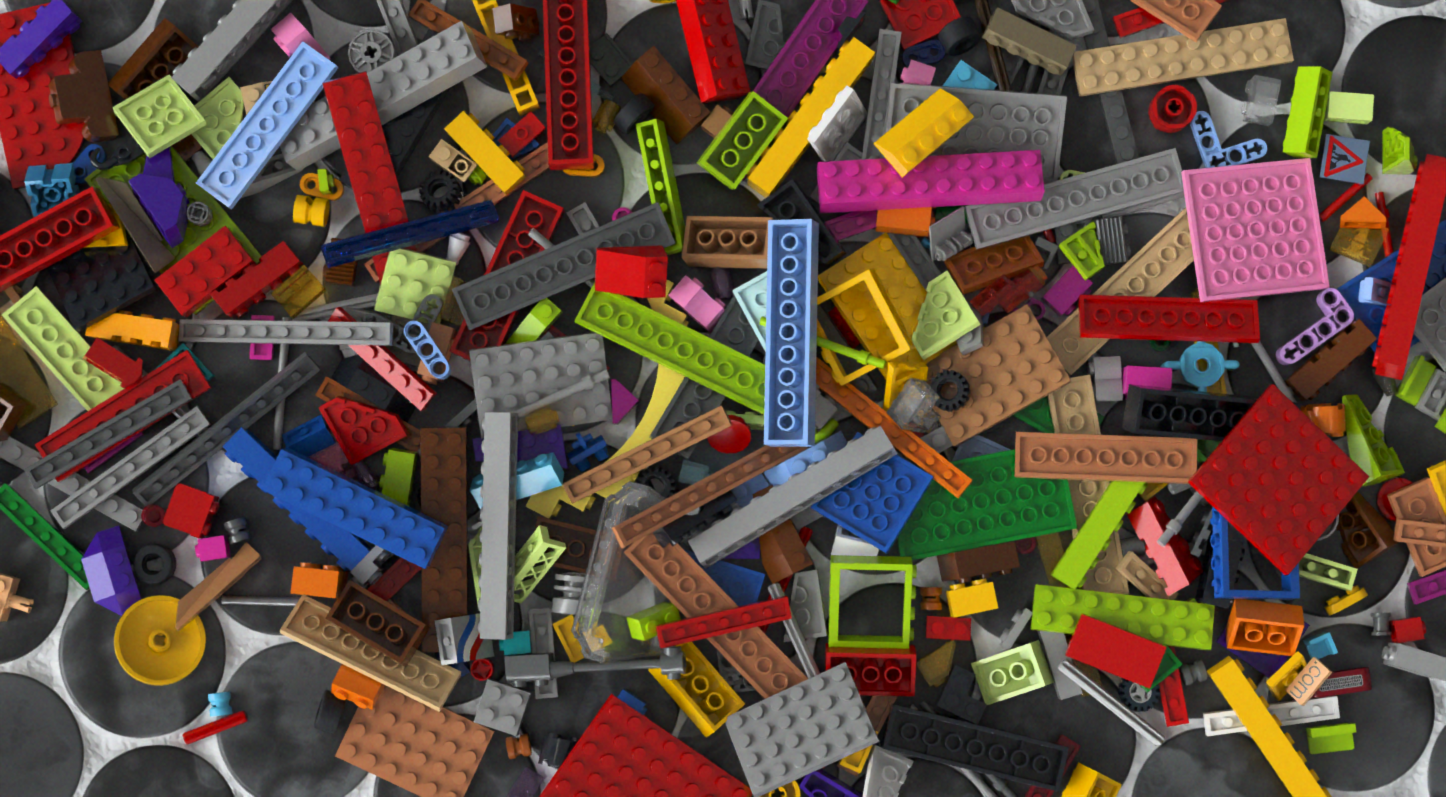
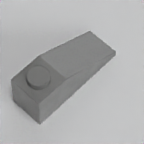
(272, 173)

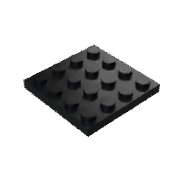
(100, 282)

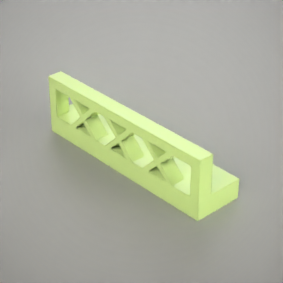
(531, 553)

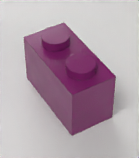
(1066, 292)

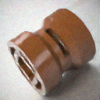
(930, 603)
(518, 746)

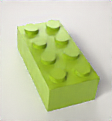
(742, 140)

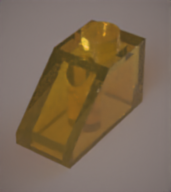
(937, 664)

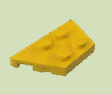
(898, 375)

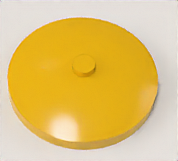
(152, 647)

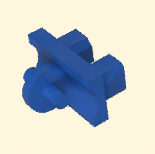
(586, 448)

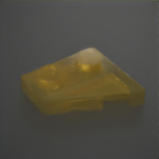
(1359, 244)

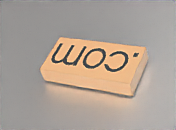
(1308, 681)

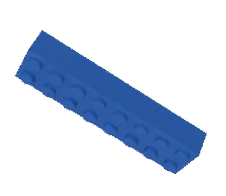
(257, 463)
(355, 507)

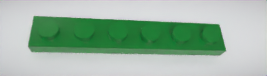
(43, 533)

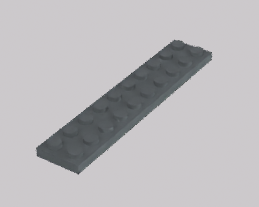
(556, 267)

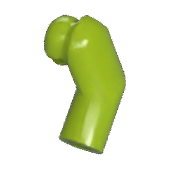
(826, 430)

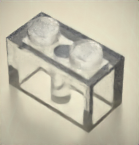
(1261, 100)

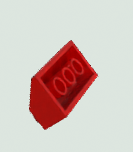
(877, 669)

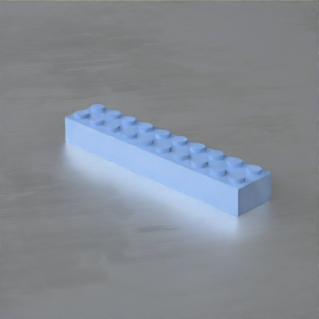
(791, 333)

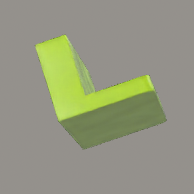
(1415, 380)
(1330, 738)

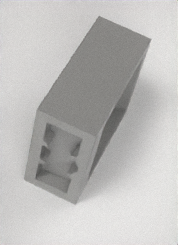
(1415, 661)

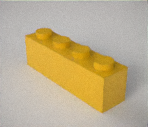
(485, 152)

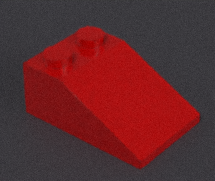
(632, 271)

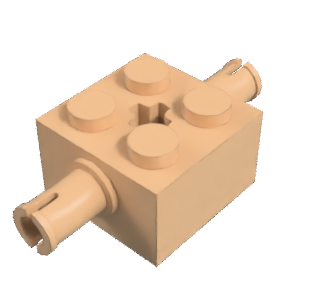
(9, 599)

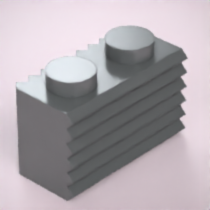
(1111, 237)

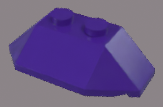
(110, 571)

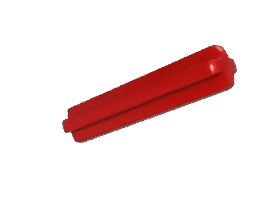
(215, 727)

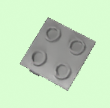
(949, 236)

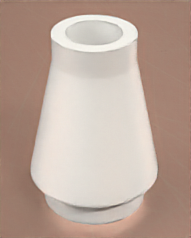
(457, 246)

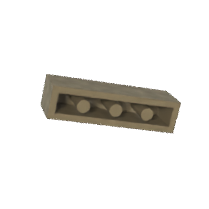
(1029, 42)

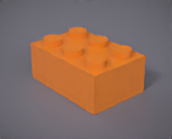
(314, 581)
(1264, 627)

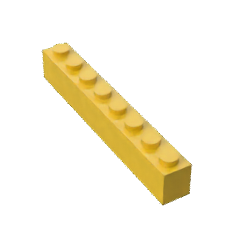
(1265, 729)

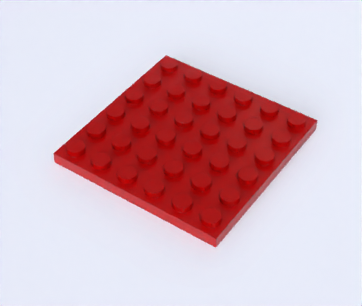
(1278, 479)

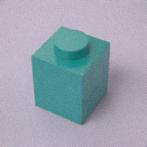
(518, 645)

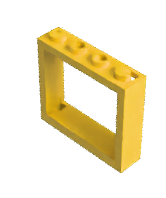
(889, 313)

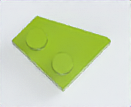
(1084, 251)

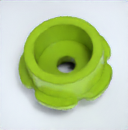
(477, 176)

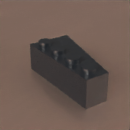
(792, 203)

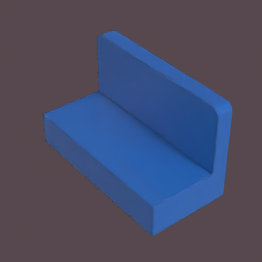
(309, 437)

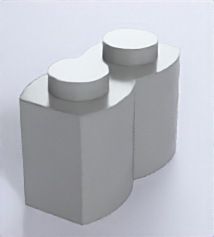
(1106, 378)

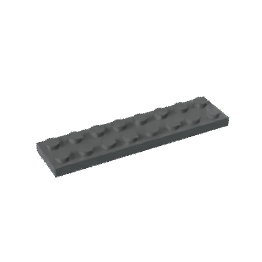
(696, 399)

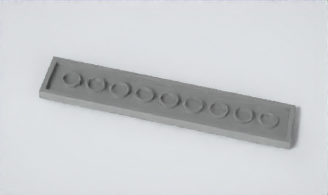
(1078, 199)

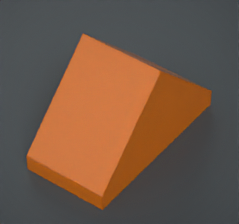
(1363, 215)

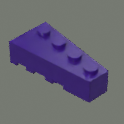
(38, 37)
(826, 785)

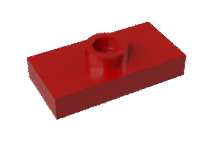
(522, 134)

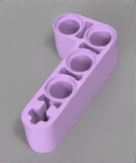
(1313, 333)

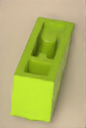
(536, 322)

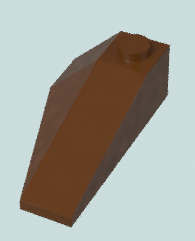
(1364, 532)

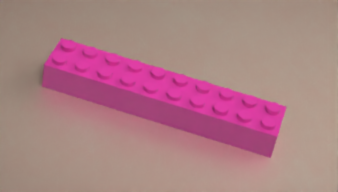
(932, 183)

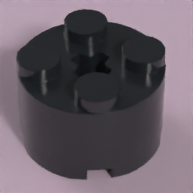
(555, 749)

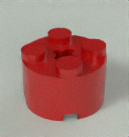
(1180, 99)

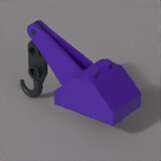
(154, 189)

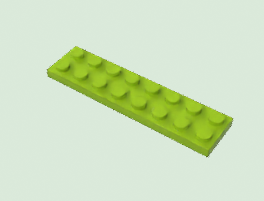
(1154, 618)

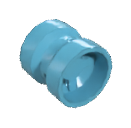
(220, 704)

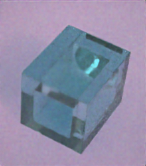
(693, 472)

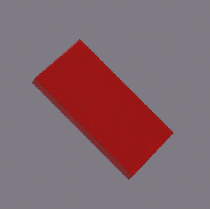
(1115, 650)

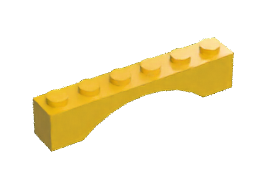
(521, 89)

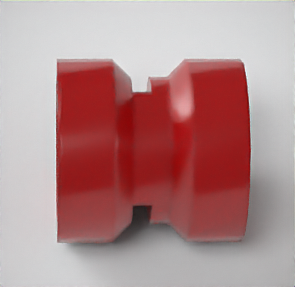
(479, 669)

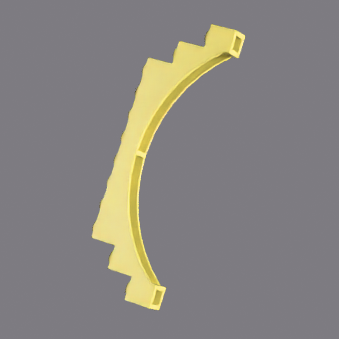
(666, 385)

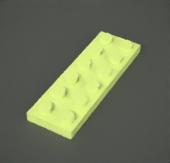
(60, 348)

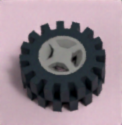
(1137, 700)

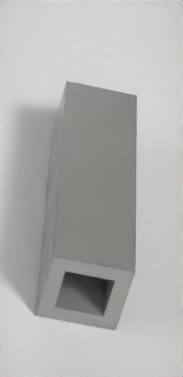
(1054, 649)

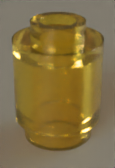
(605, 116)
(542, 420)

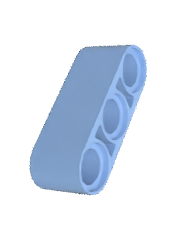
(418, 344)

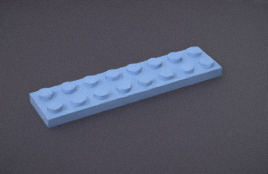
(267, 125)

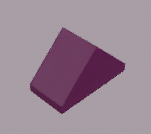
(622, 401)

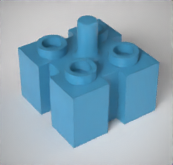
(50, 186)

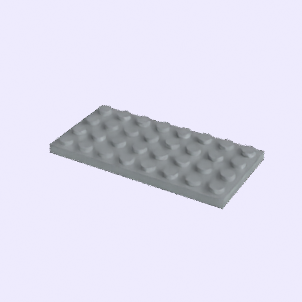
(1000, 122)

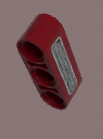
(1345, 682)

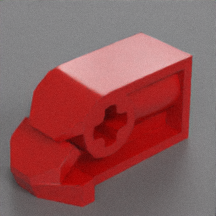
(114, 363)

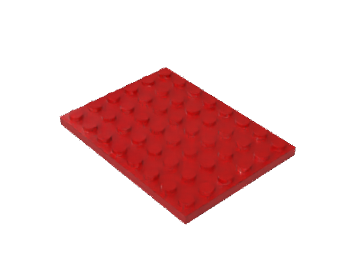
(635, 757)

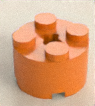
(1327, 417)

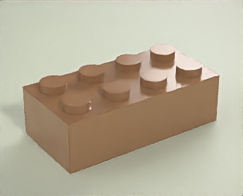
(726, 242)

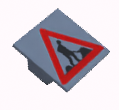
(1344, 159)

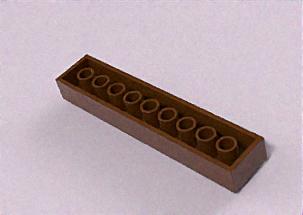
(446, 501)

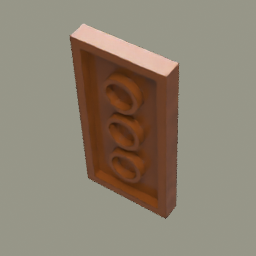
(981, 267)

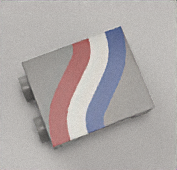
(460, 640)

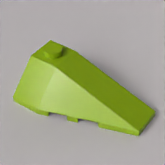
(1397, 153)

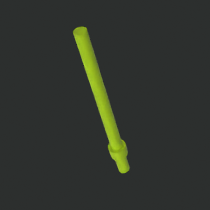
(861, 356)

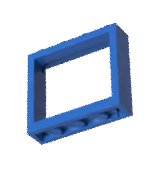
(1220, 565)

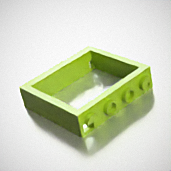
(871, 563)

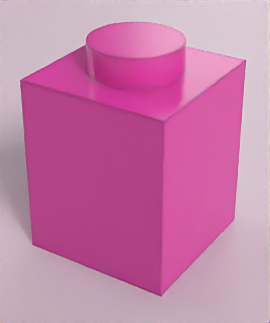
(213, 548)

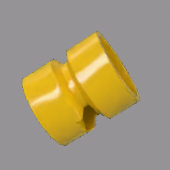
(311, 210)

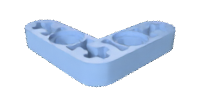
(1216, 150)

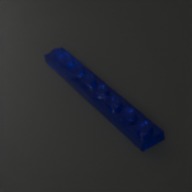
(409, 233)

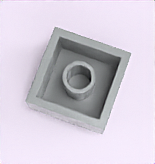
(502, 707)

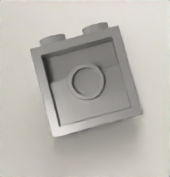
(369, 569)

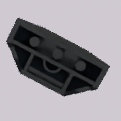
(367, 382)

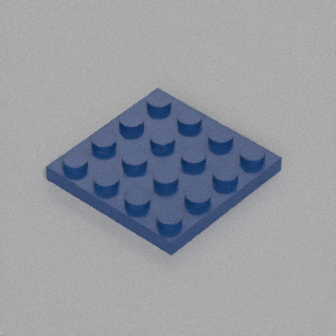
(877, 501)

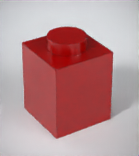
(1407, 629)

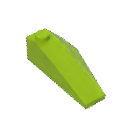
(1367, 445)

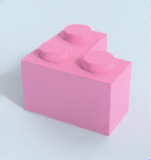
(290, 35)

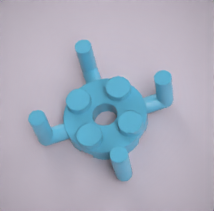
(1199, 378)

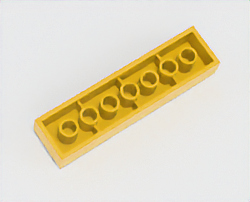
(792, 141)

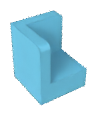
(1320, 645)

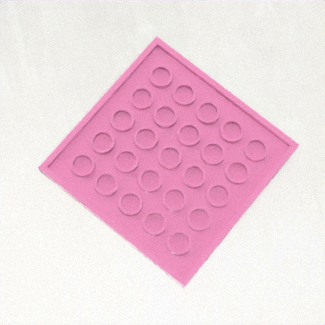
(1255, 229)

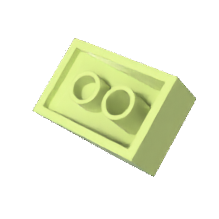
(1012, 672)

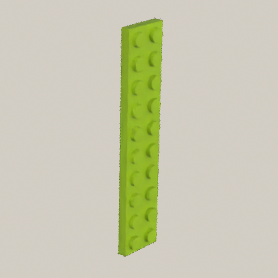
(675, 347)

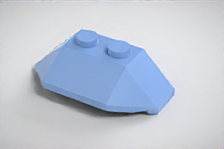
(798, 463)

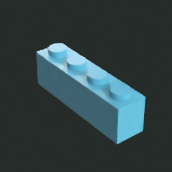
(532, 477)

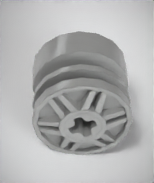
(361, 46)
(571, 593)

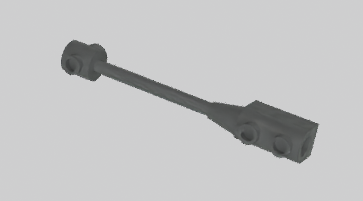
(542, 667)

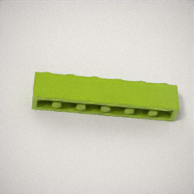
(662, 178)
(1096, 532)

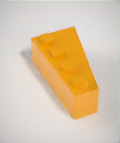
(137, 330)

